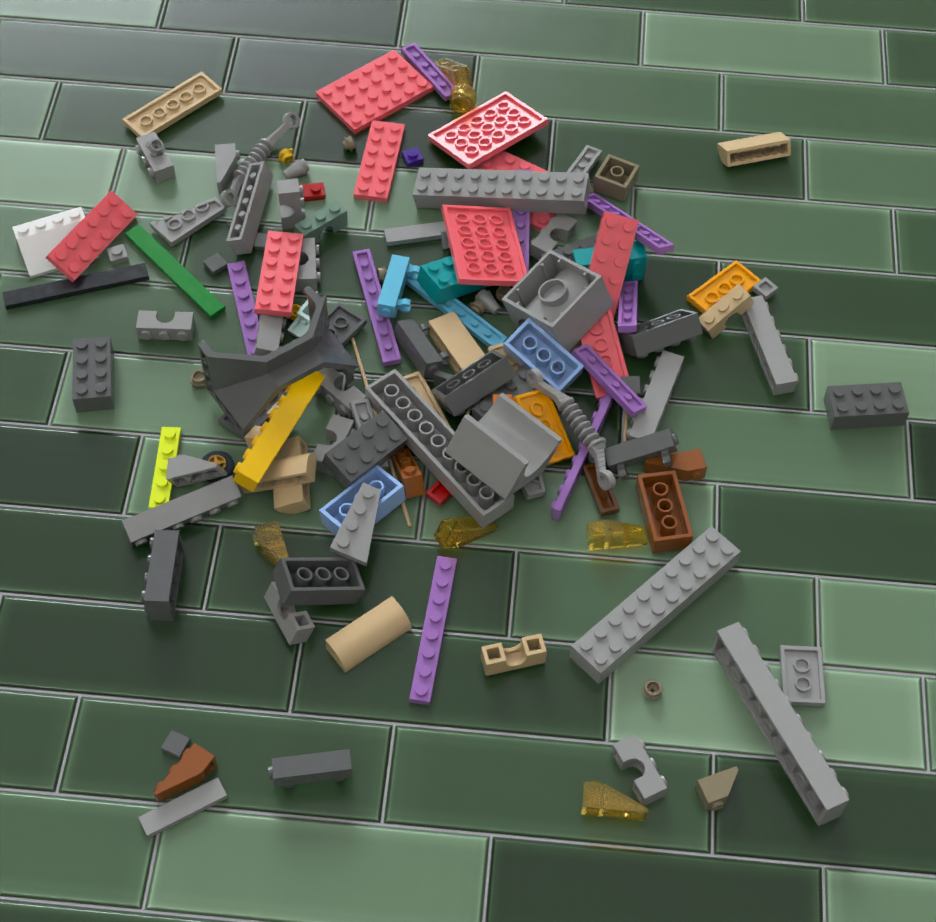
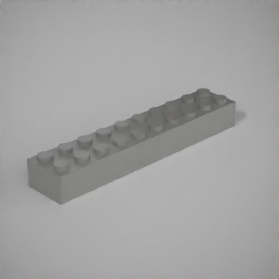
(503, 188)
(428, 440)
(654, 604)
(780, 724)

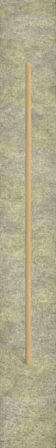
(375, 413)

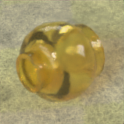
(462, 98)

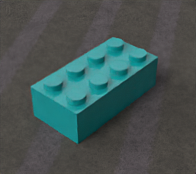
(636, 264)
(441, 283)

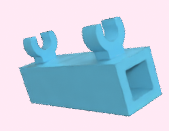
(394, 285)

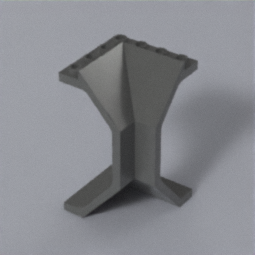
(249, 383)

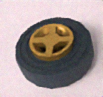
(222, 459)

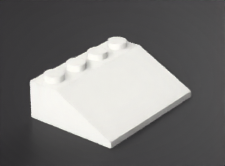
(41, 236)

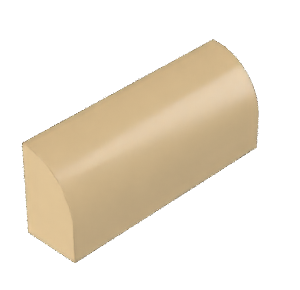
(754, 149)
(452, 336)
(287, 472)
(297, 497)
(368, 634)

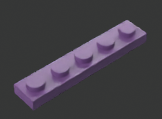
(428, 70)
(628, 307)
(609, 380)

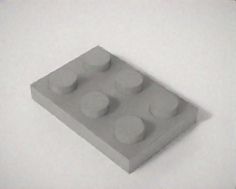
(802, 675)

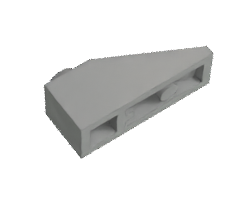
(226, 164)
(189, 470)

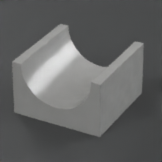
(559, 299)
(504, 446)

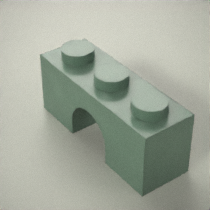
(332, 216)

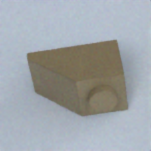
(715, 788)

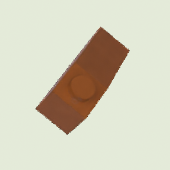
(687, 464)

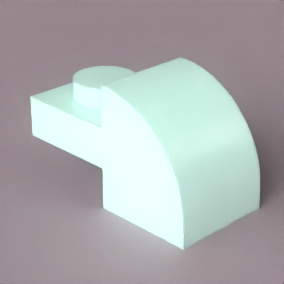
(302, 322)

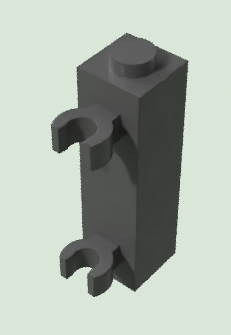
(418, 348)
(637, 450)
(311, 768)

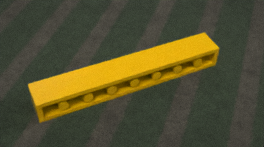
(276, 431)

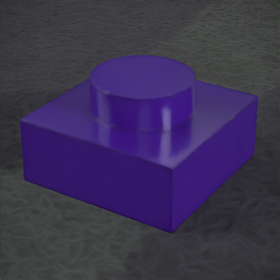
(412, 157)

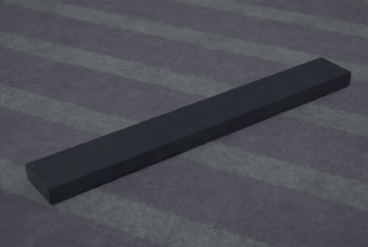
(81, 285)

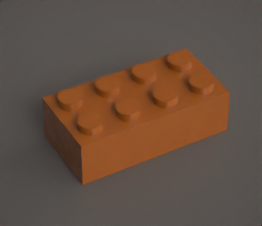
(663, 511)

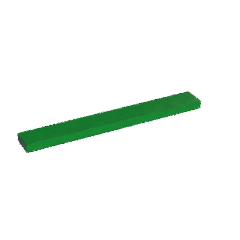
(175, 271)

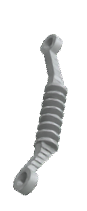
(258, 154)
(578, 422)

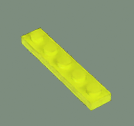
(168, 448)

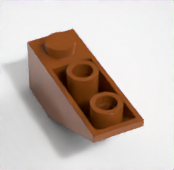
(408, 473)
(190, 770)

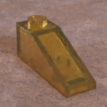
(454, 71)
(461, 531)
(614, 534)
(270, 541)
(607, 802)

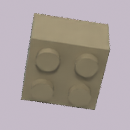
(616, 177)

